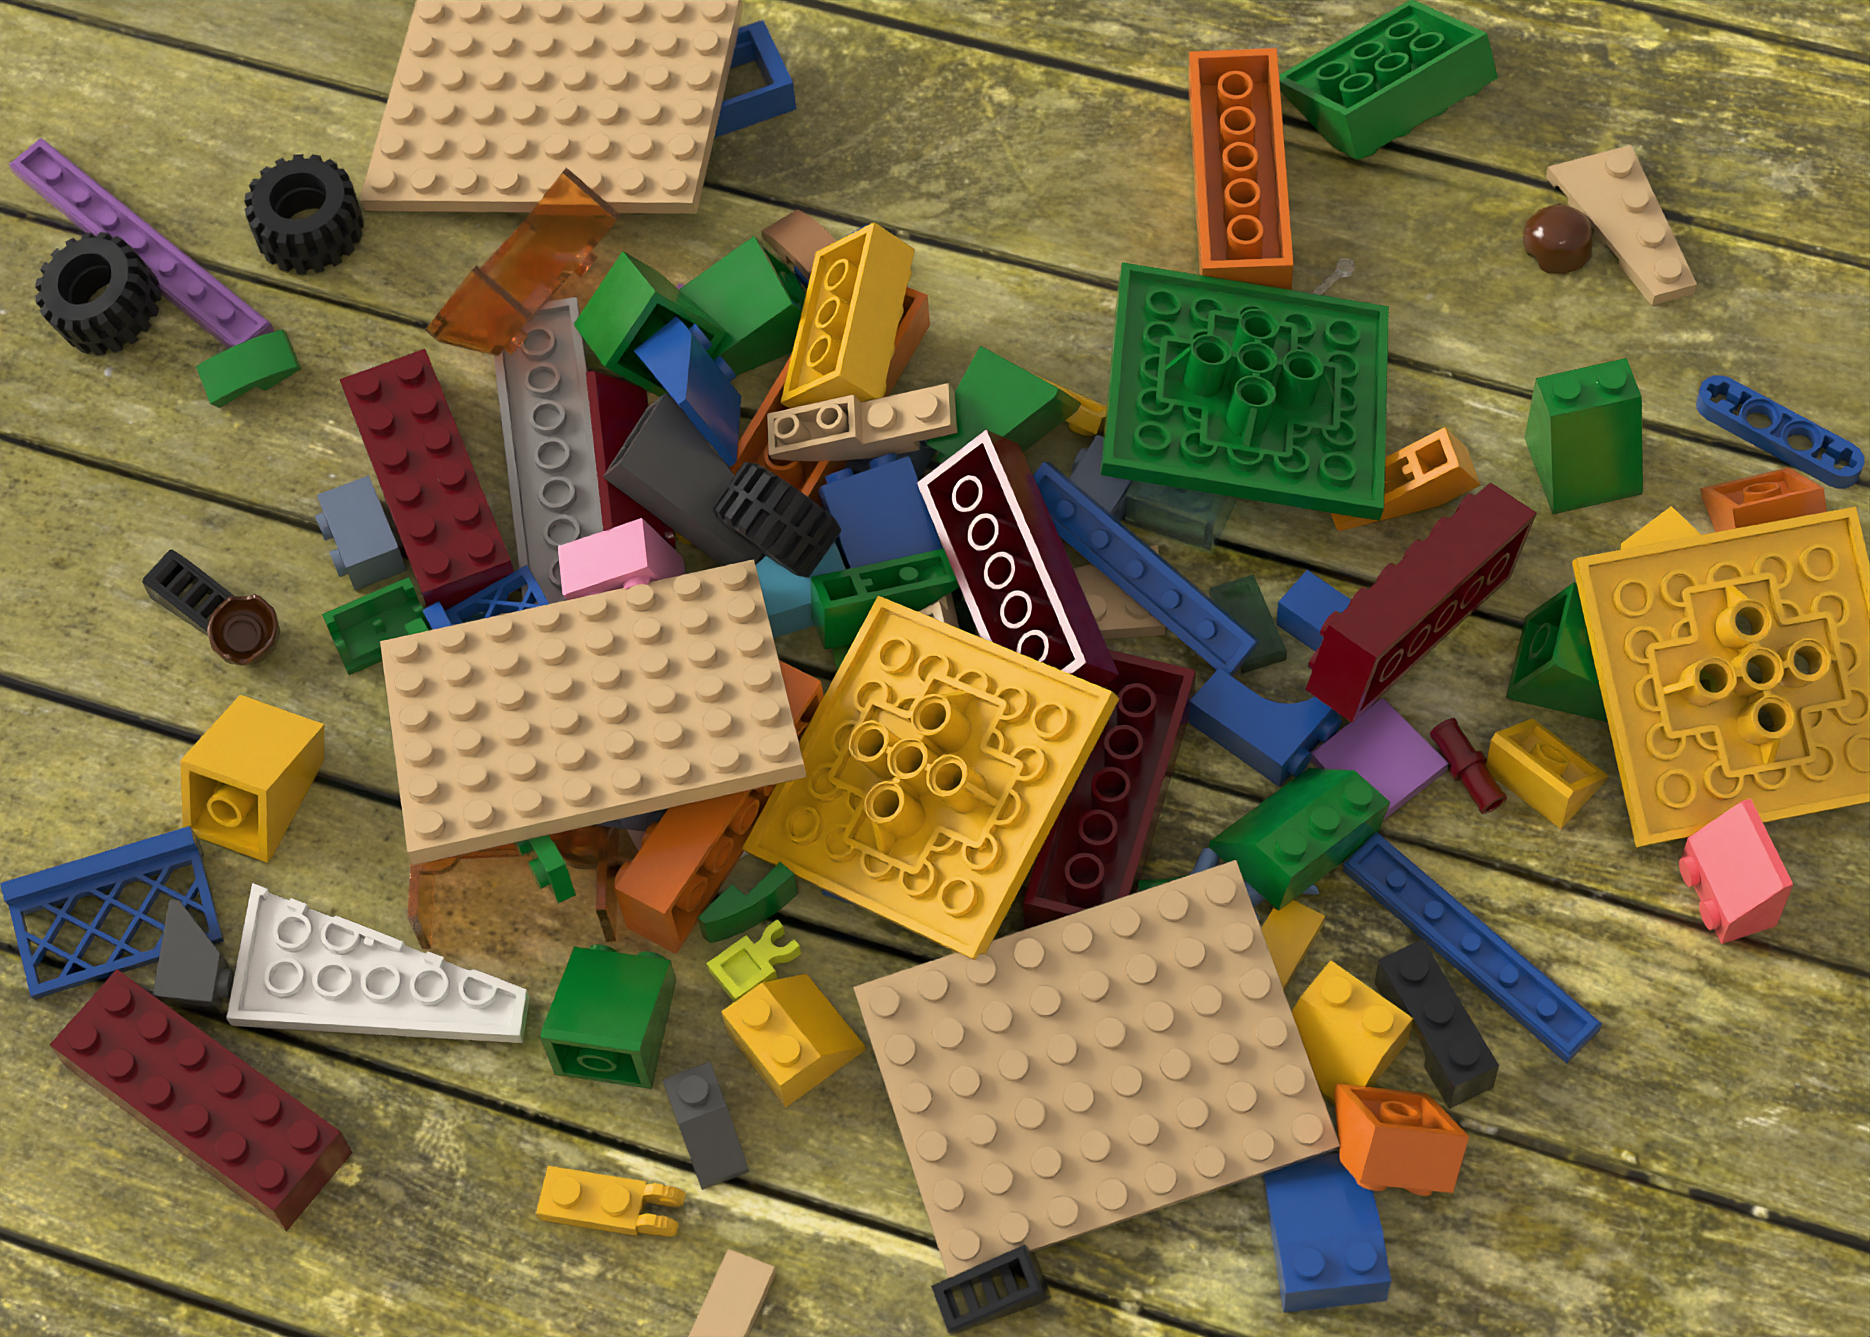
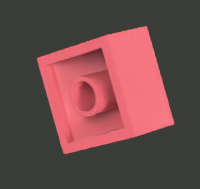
(1736, 874)

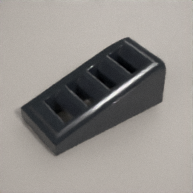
(172, 577)
(997, 1308)

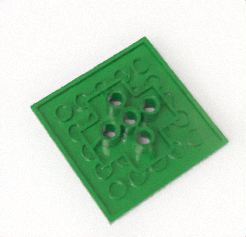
(1248, 392)

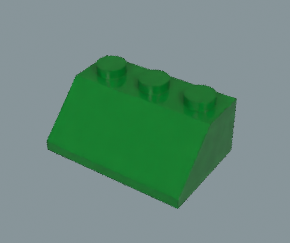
(1302, 832)

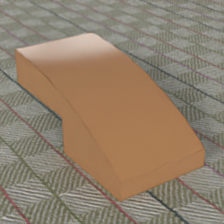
(797, 240)

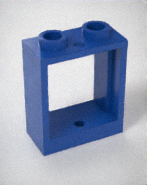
(759, 105)

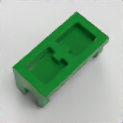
(371, 619)

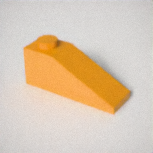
(1422, 478)

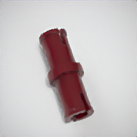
(1468, 766)

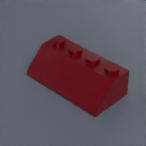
(614, 414)

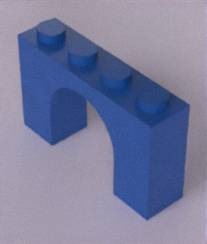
(1264, 733)

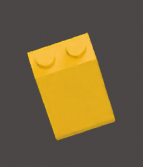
(250, 776)

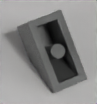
(189, 965)
(705, 1125)

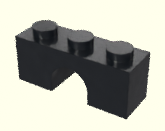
(1452, 1045)

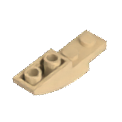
(862, 430)

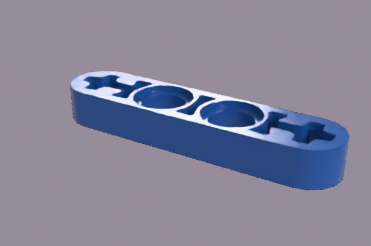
(1784, 424)

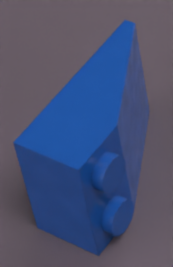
(696, 383)
(1325, 1236)

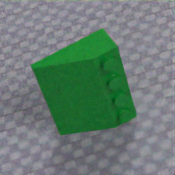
(1389, 77)

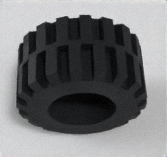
(298, 187)
(81, 271)
(776, 519)

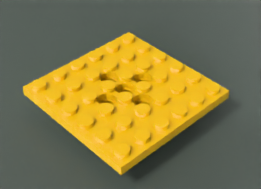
(1672, 610)
(883, 766)

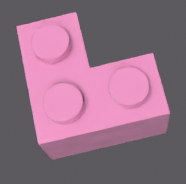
(617, 560)

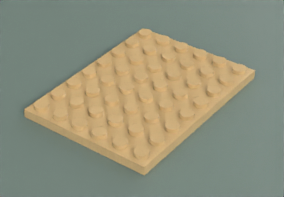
(519, 90)
(587, 712)
(1095, 1068)

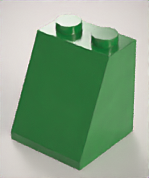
(755, 303)
(630, 309)
(1004, 401)
(1587, 435)
(1556, 660)
(609, 1016)

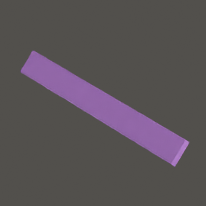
(179, 276)

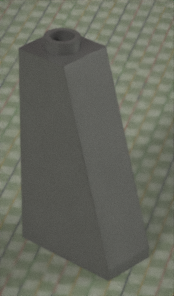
(678, 480)

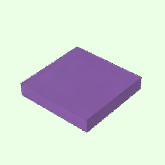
(1384, 753)

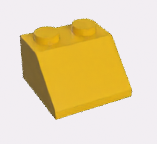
(1348, 1030)
(791, 1035)

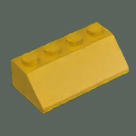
(849, 319)

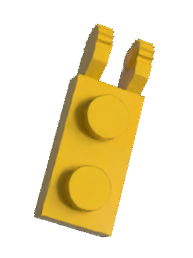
(606, 1202)

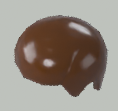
(1558, 238)
(243, 630)

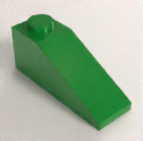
(846, 596)

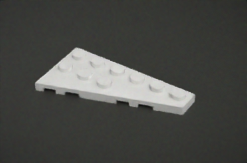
(346, 978)

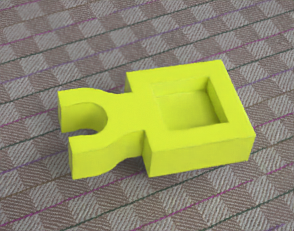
(750, 964)

